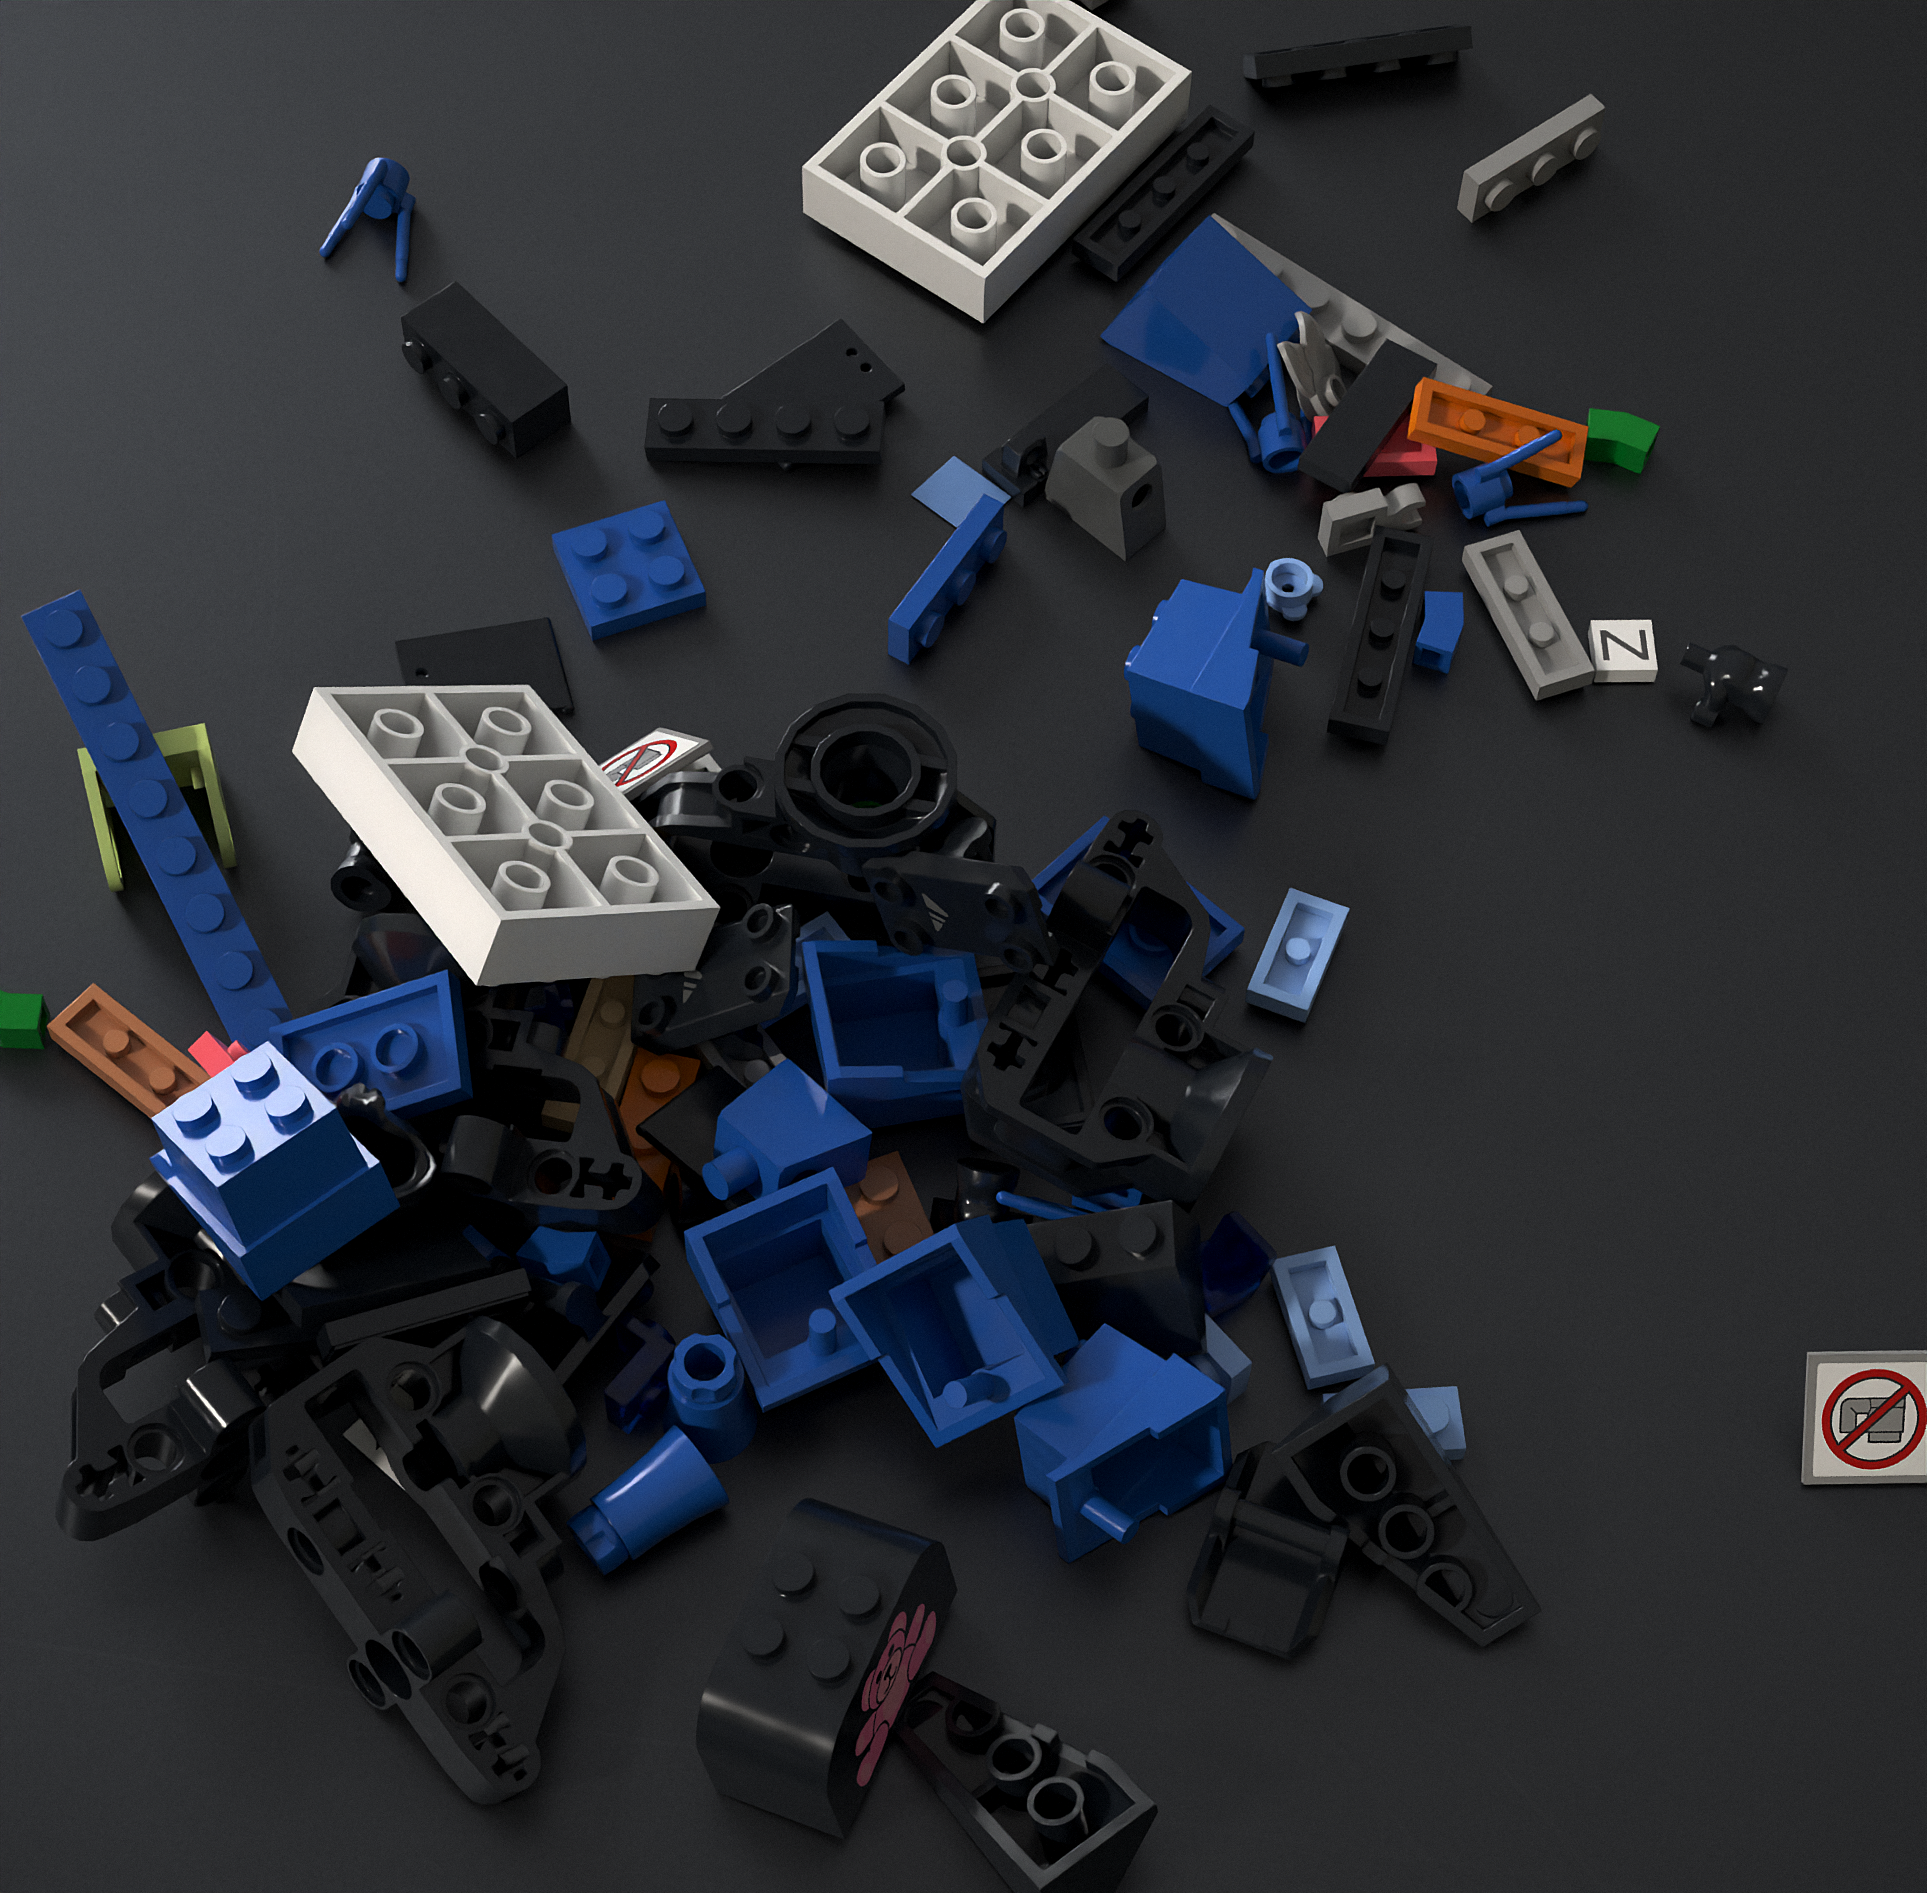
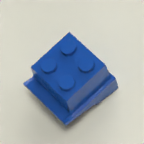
(1207, 681)
(893, 1027)
(269, 1169)
(770, 1281)
(962, 1325)
(1122, 1441)

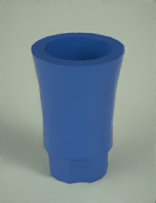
(710, 1398)
(647, 1503)

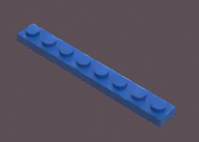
(158, 819)

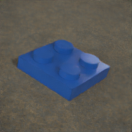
(628, 570)

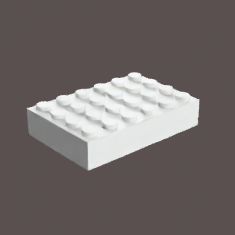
(995, 147)
(504, 833)

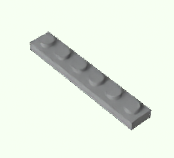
(1347, 325)

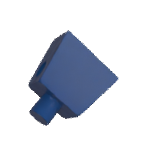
(784, 1134)

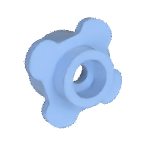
(1292, 575)

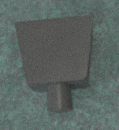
(1109, 486)

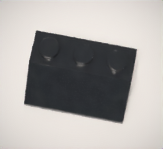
(1132, 1272)

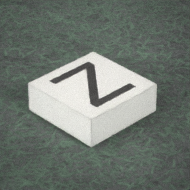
(1622, 650)

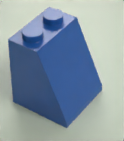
(1209, 316)

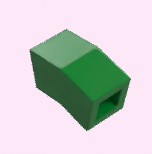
(1620, 439)
(23, 1020)

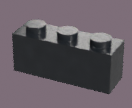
(485, 370)

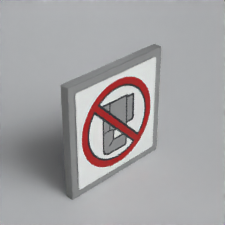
(651, 759)
(1865, 1417)

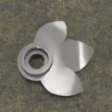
(1313, 369)

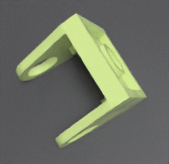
(191, 763)

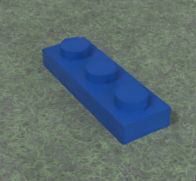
(947, 580)

